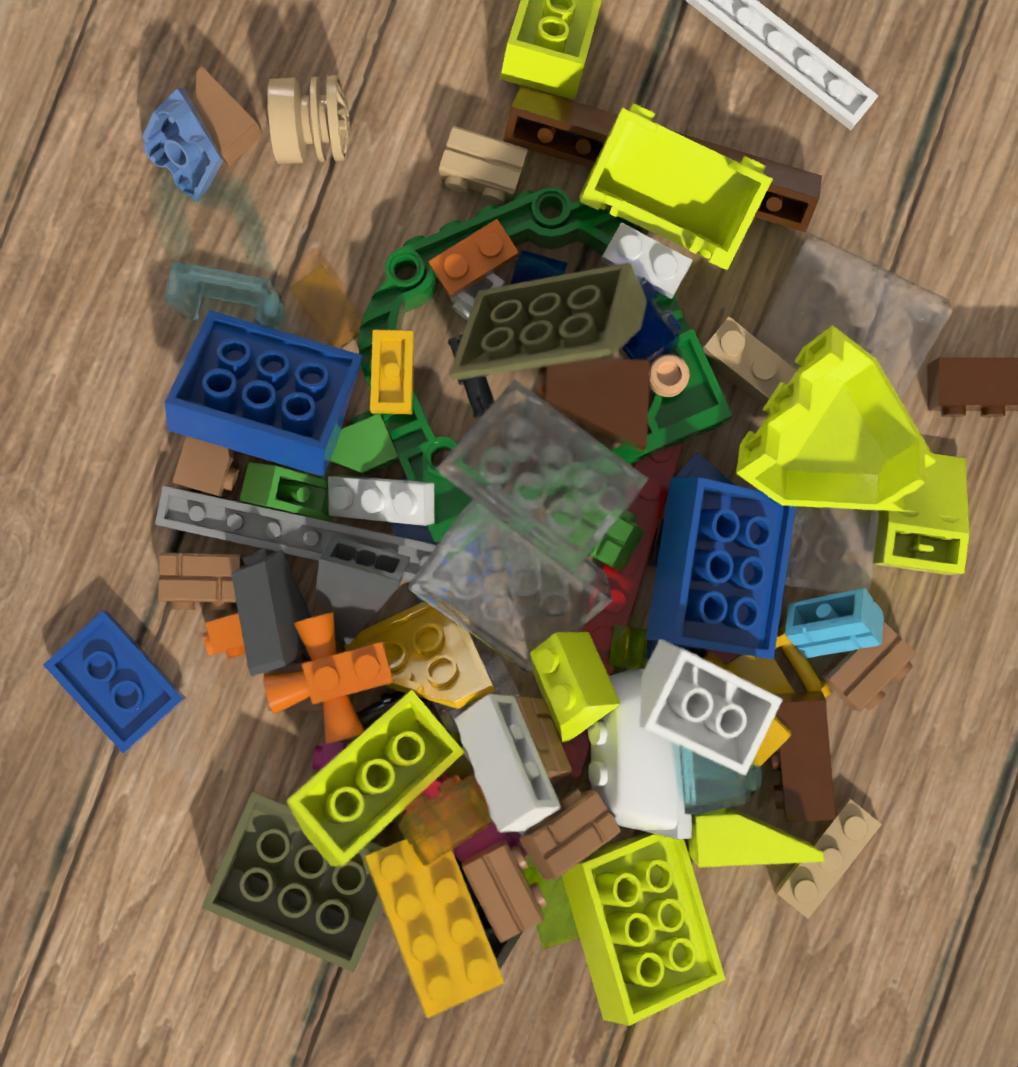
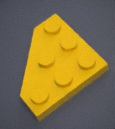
(430, 656)

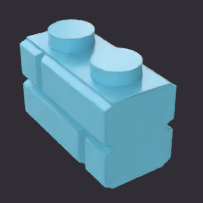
(834, 623)

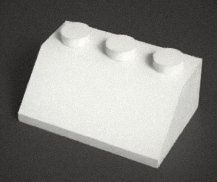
(704, 707)

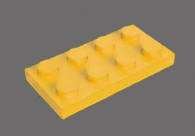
(434, 927)

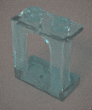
(191, 282)

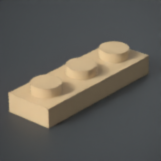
(841, 843)

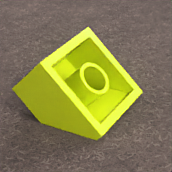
(572, 682)

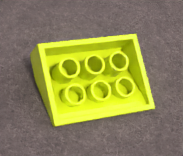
(642, 926)

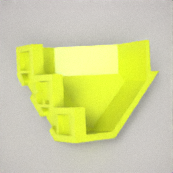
(836, 434)

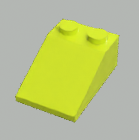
(550, 45)
(738, 839)

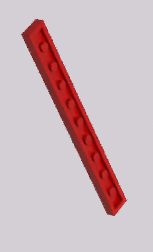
(625, 584)

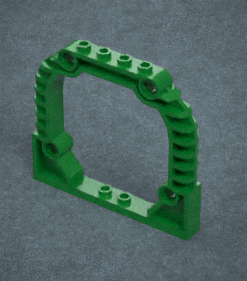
(670, 419)

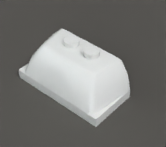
(637, 768)

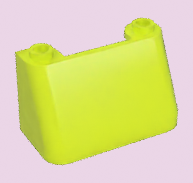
(675, 186)

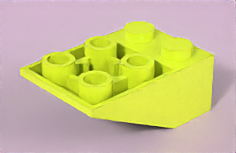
(934, 524)

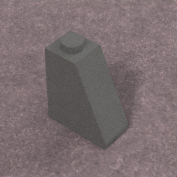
(355, 584)
(267, 610)

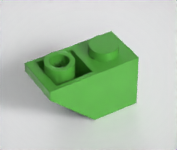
(365, 445)

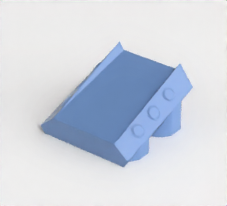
(182, 144)

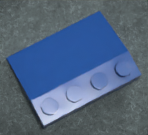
(263, 392)
(721, 568)

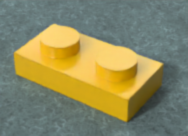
(392, 372)

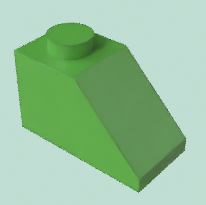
(285, 491)

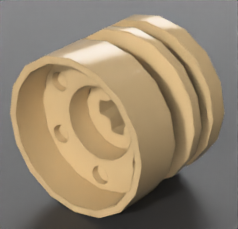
(307, 119)

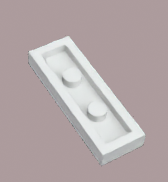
(381, 499)

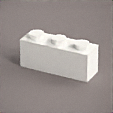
(506, 763)

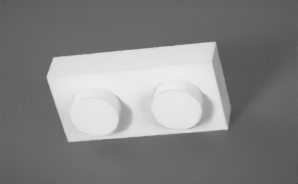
(649, 258)

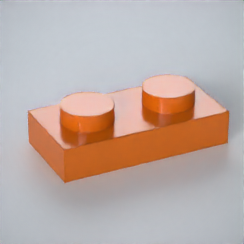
(473, 258)

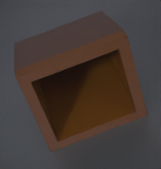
(602, 395)

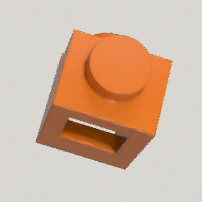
(224, 636)

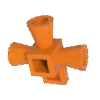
(329, 677)

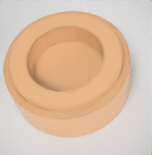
(668, 375)

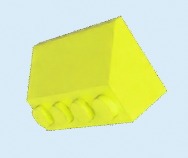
(373, 779)

